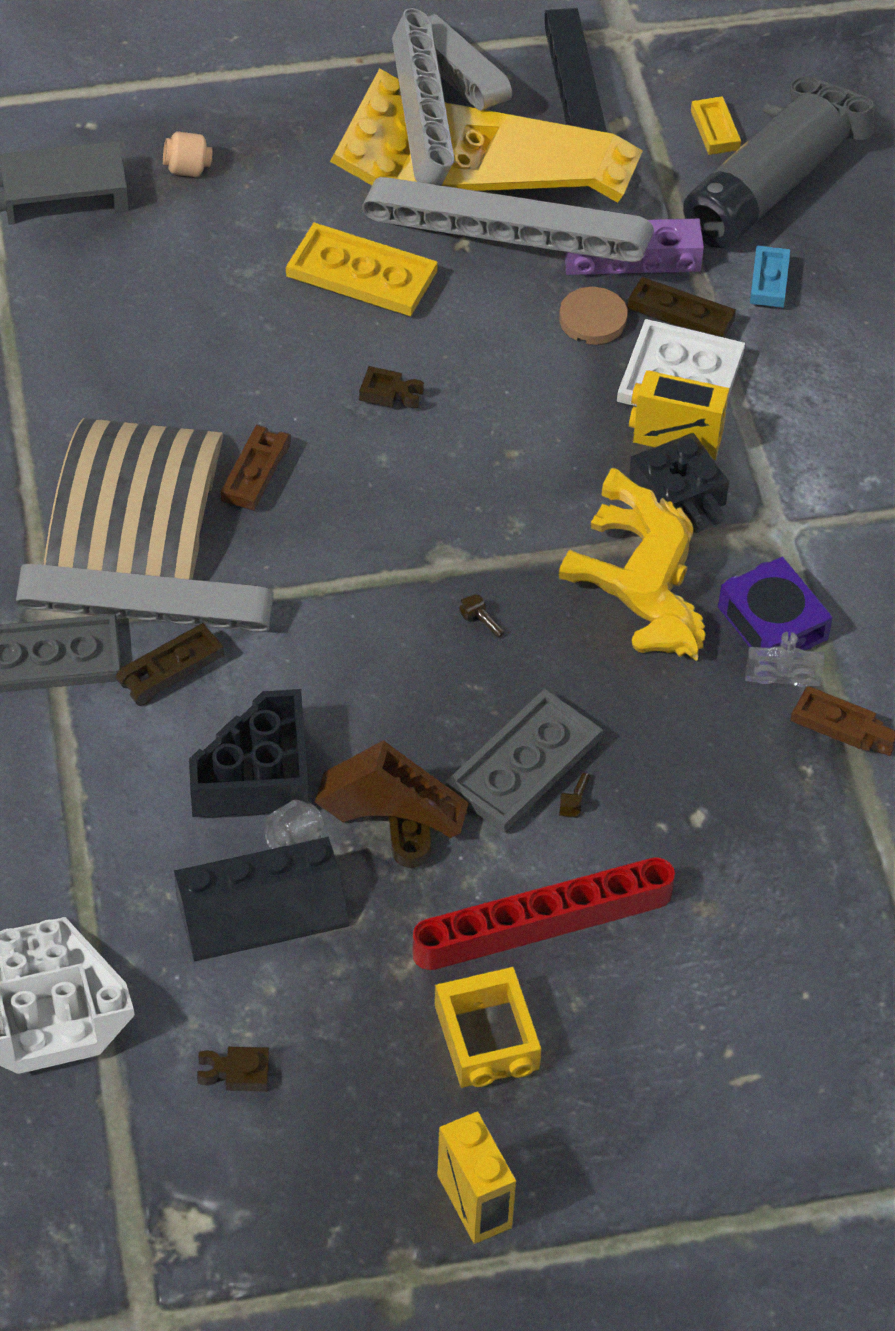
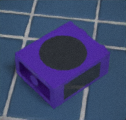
(771, 603)

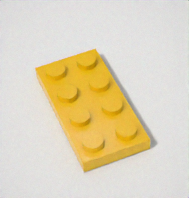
(362, 269)

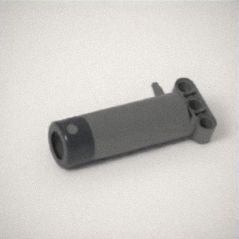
(777, 158)

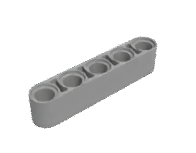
(467, 68)

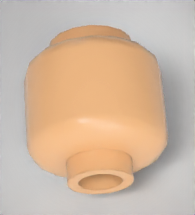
(187, 154)

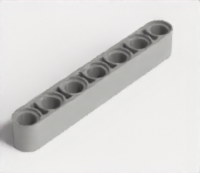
(422, 98)
(144, 597)

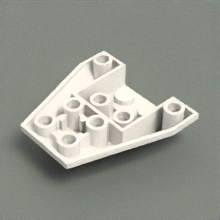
(56, 997)

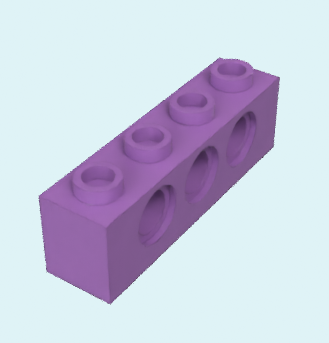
(672, 248)

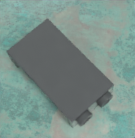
(62, 175)

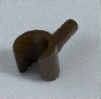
(475, 606)
(571, 803)

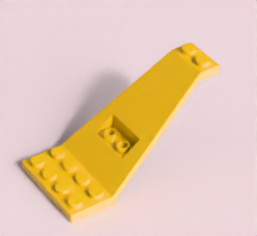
(488, 148)

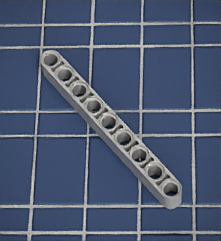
(508, 219)

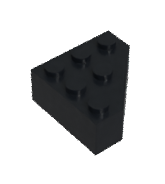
(254, 760)

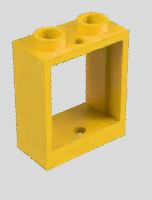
(480, 993)

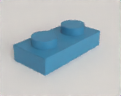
(770, 276)

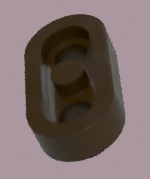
(406, 836)

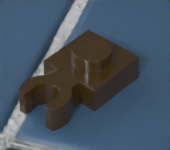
(386, 387)
(242, 1068)

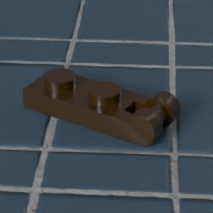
(170, 663)

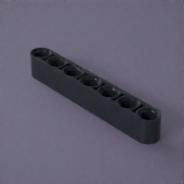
(573, 69)

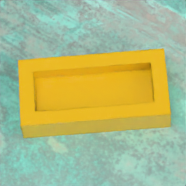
(715, 125)

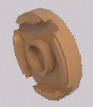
(593, 315)

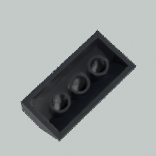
(261, 898)

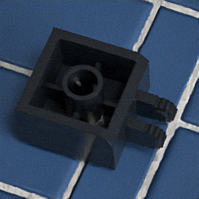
(684, 475)

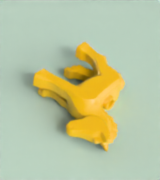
(651, 570)

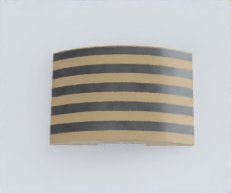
(132, 498)

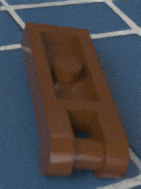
(255, 467)

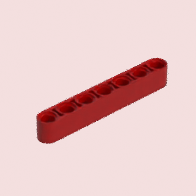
(530, 926)

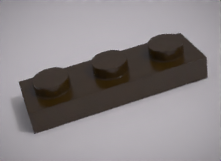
(681, 308)

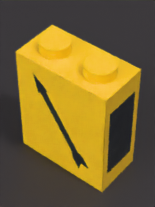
(676, 407)
(476, 1177)

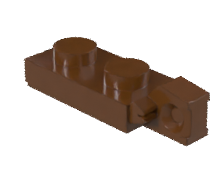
(843, 721)

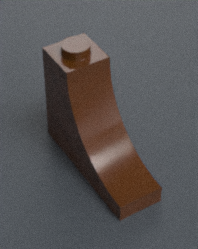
(390, 784)

